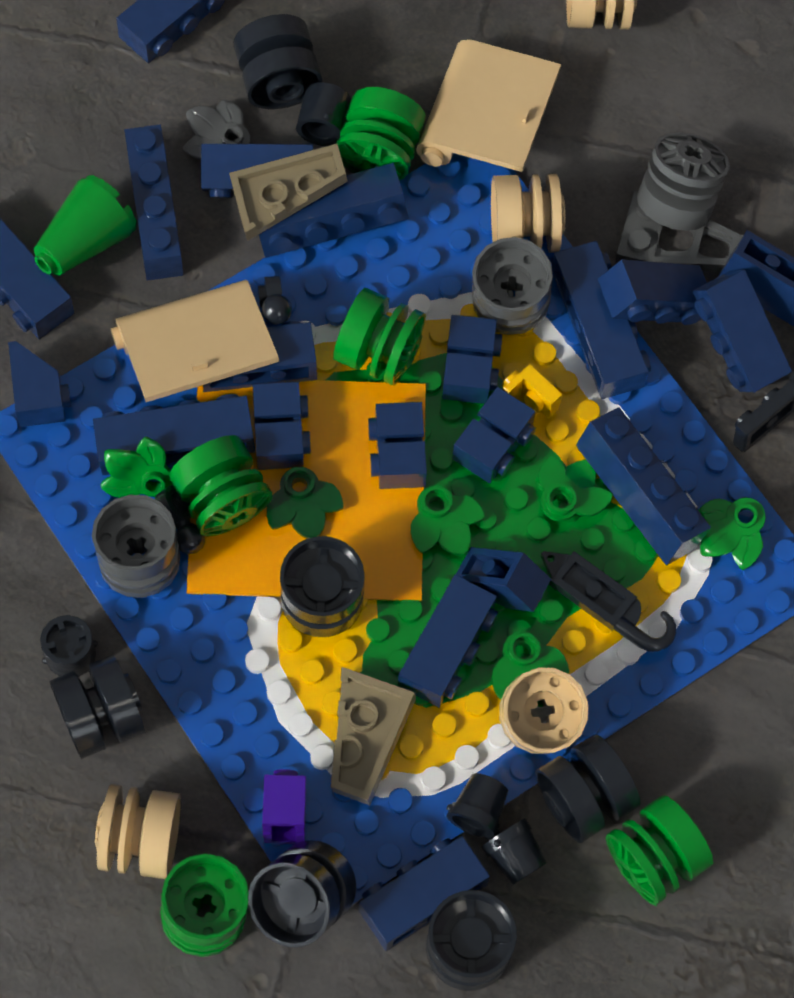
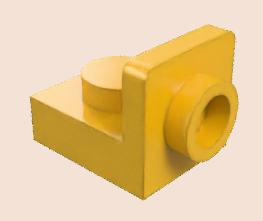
(536, 390)

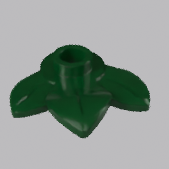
(305, 508)

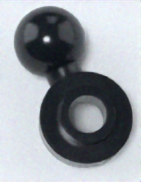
(274, 305)
(188, 535)

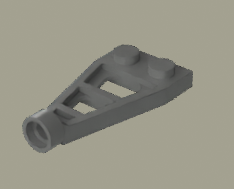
(642, 237)

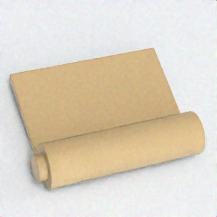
(488, 106)
(195, 340)

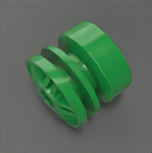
(381, 130)
(386, 339)
(220, 485)
(659, 850)
(199, 882)

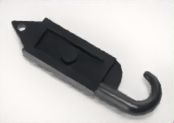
(604, 599)

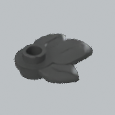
(215, 126)

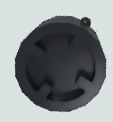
(323, 113)
(68, 645)

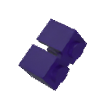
(284, 807)

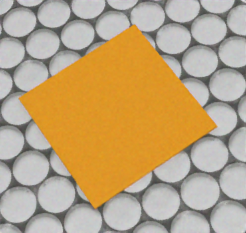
(371, 520)

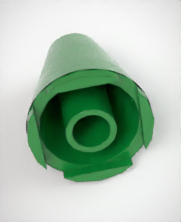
(84, 227)

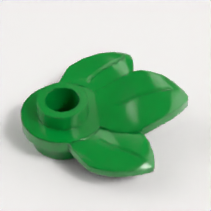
(133, 470)
(573, 486)
(447, 526)
(730, 534)
(512, 665)

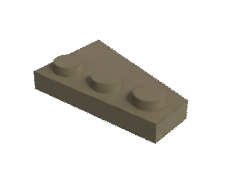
(285, 186)
(367, 732)

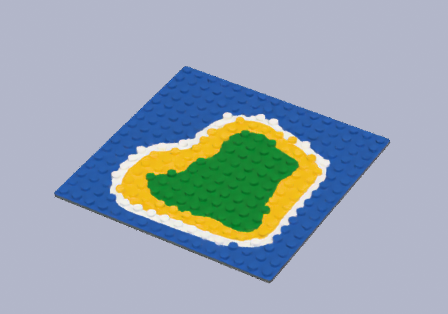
(268, 696)

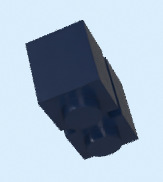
(469, 359)
(279, 425)
(488, 443)
(400, 445)

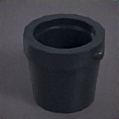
(479, 806)
(515, 851)

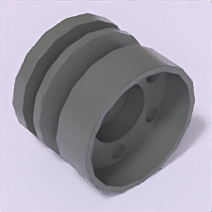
(683, 181)
(513, 266)
(131, 527)

